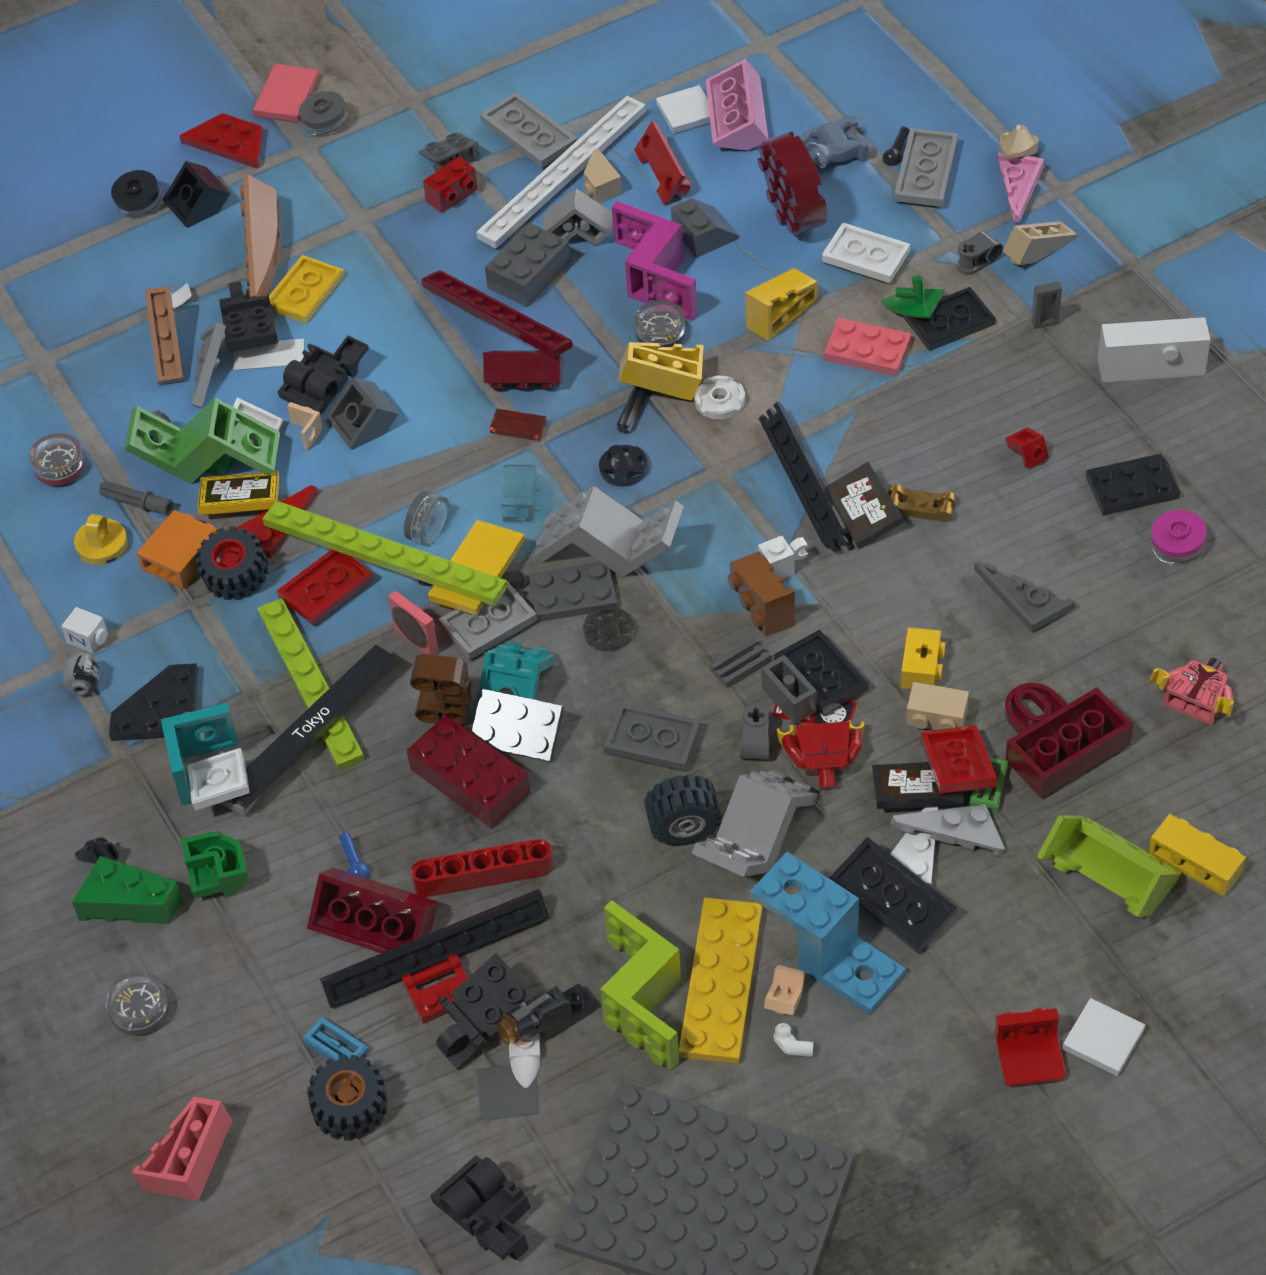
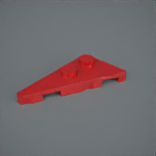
(271, 538)

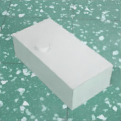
(1153, 349)

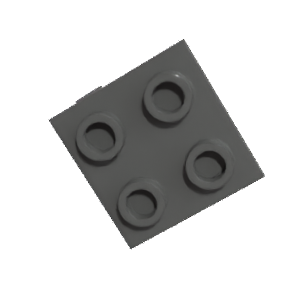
(453, 146)

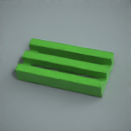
(994, 805)

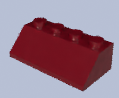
(368, 911)

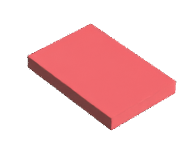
(285, 92)

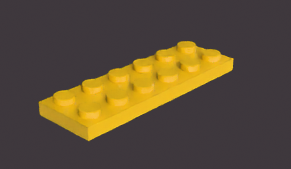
(720, 981)

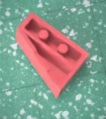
(187, 1152)

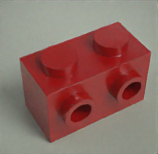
(450, 184)

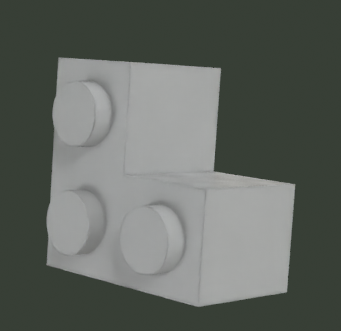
(580, 216)

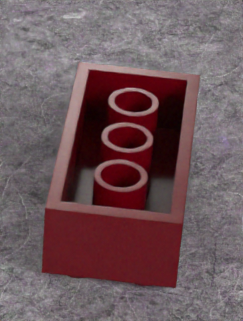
(468, 771)

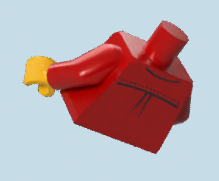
(823, 748)

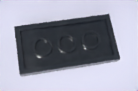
(894, 895)

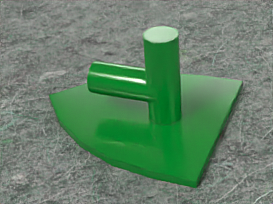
(914, 301)

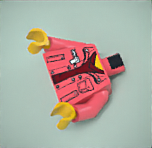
(1196, 690)

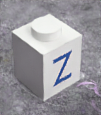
(84, 630)

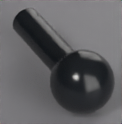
(892, 156)

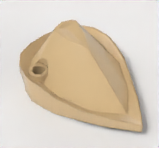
(1018, 143)

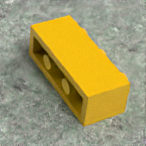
(1197, 854)

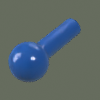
(356, 866)

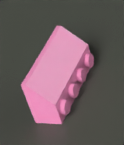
(737, 107)

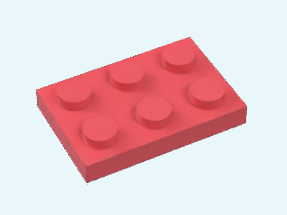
(867, 346)

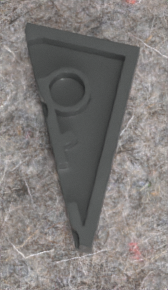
(1027, 601)

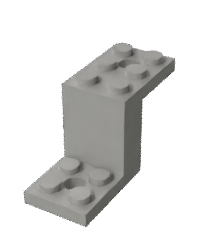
(608, 531)
(755, 823)

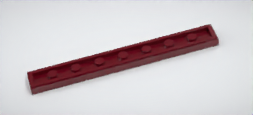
(497, 313)

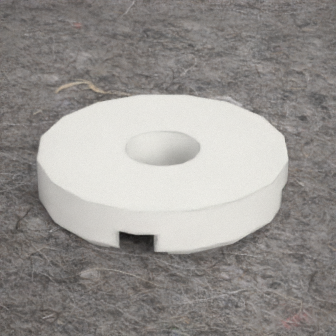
(719, 408)

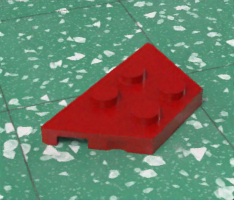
(227, 138)

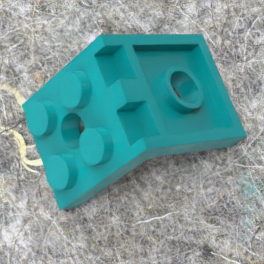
(514, 669)
(185, 739)

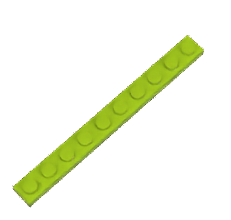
(385, 553)

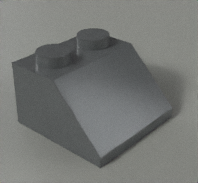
(702, 226)
(361, 413)

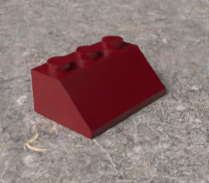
(522, 368)

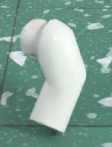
(789, 1044)

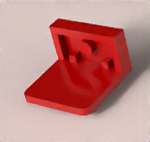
(1029, 1047)

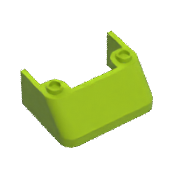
(1111, 861)

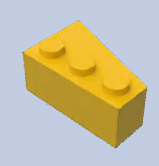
(663, 369)

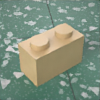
(936, 707)

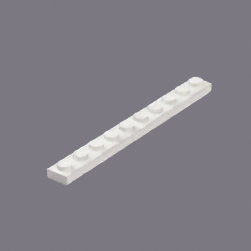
(560, 172)

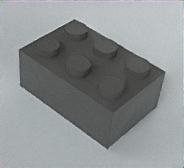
(527, 264)

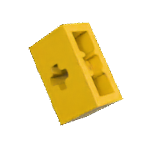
(921, 657)

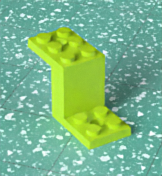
(641, 986)

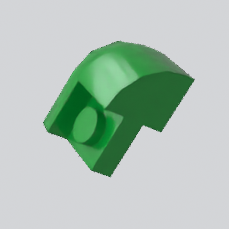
(214, 864)

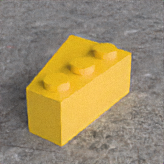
(779, 302)

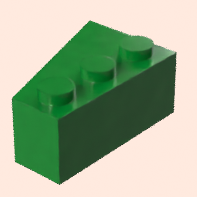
(126, 893)

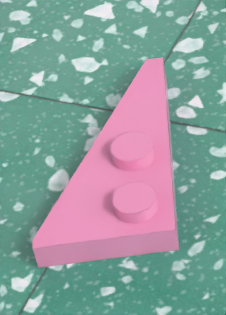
(1019, 179)

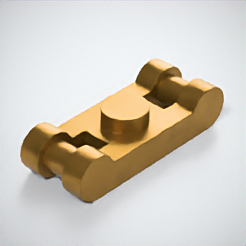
(922, 503)

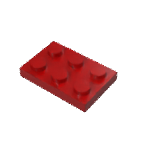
(325, 585)
(958, 759)

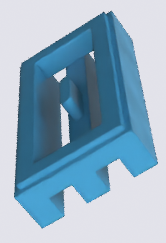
(361, 1049)

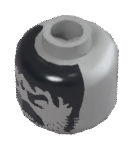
(81, 674)

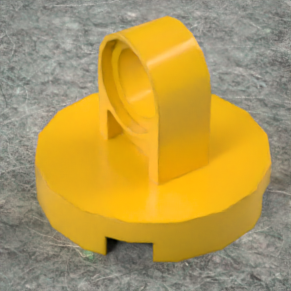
(100, 540)

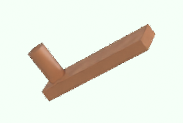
(164, 335)

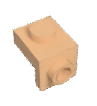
(785, 990)

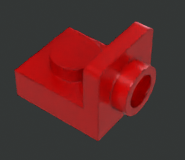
(1029, 445)

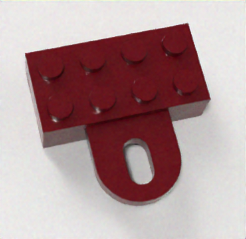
(1063, 739)

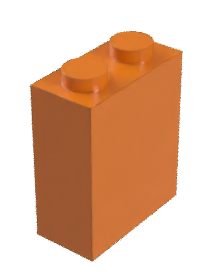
(173, 549)

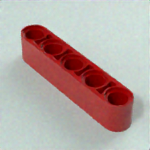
(469, 862)

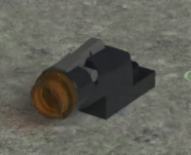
(545, 1014)

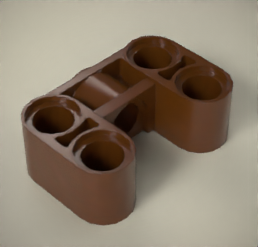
(442, 688)

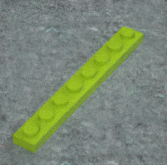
(308, 679)

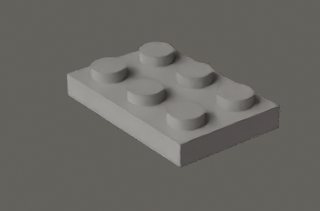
(491, 625)

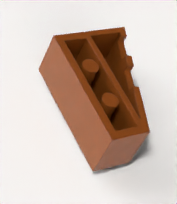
(763, 593)

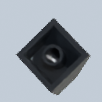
(195, 194)

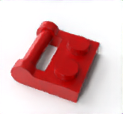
(427, 1000)

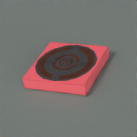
(413, 623)

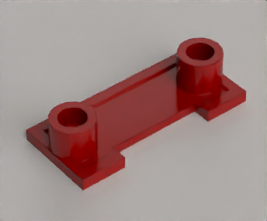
(656, 150)

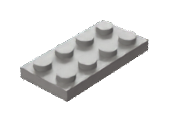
(528, 129)
(926, 167)

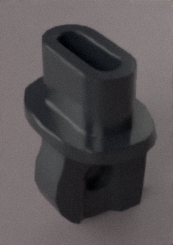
(95, 848)

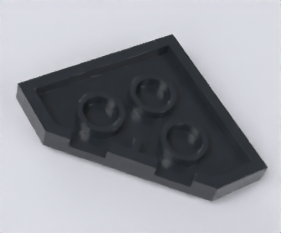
(164, 696)

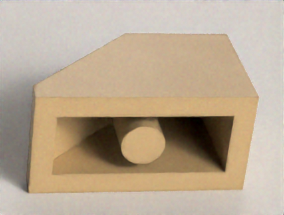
(601, 179)

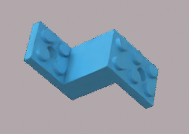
(828, 933)

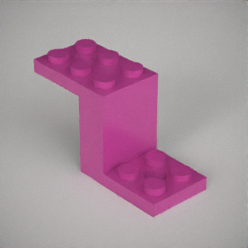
(654, 258)

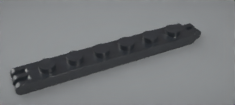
(804, 477)

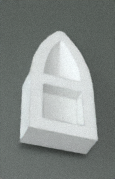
(525, 1059)

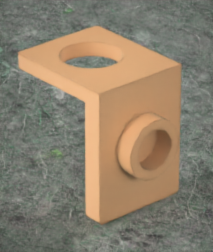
(308, 419)

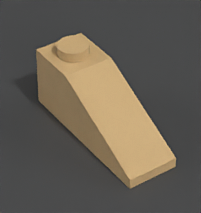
(1035, 241)

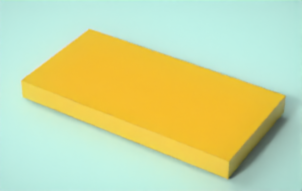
(483, 549)

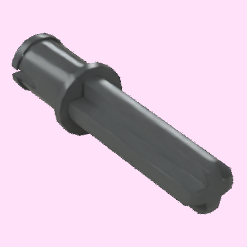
(146, 501)

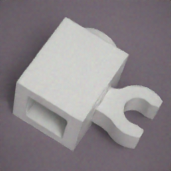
(782, 555)

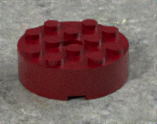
(792, 183)

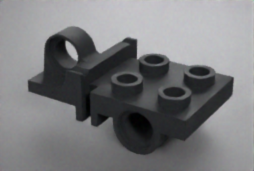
(247, 320)
(321, 374)
(478, 1007)
(485, 1206)

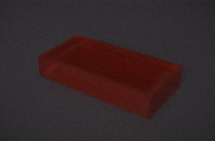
(518, 424)

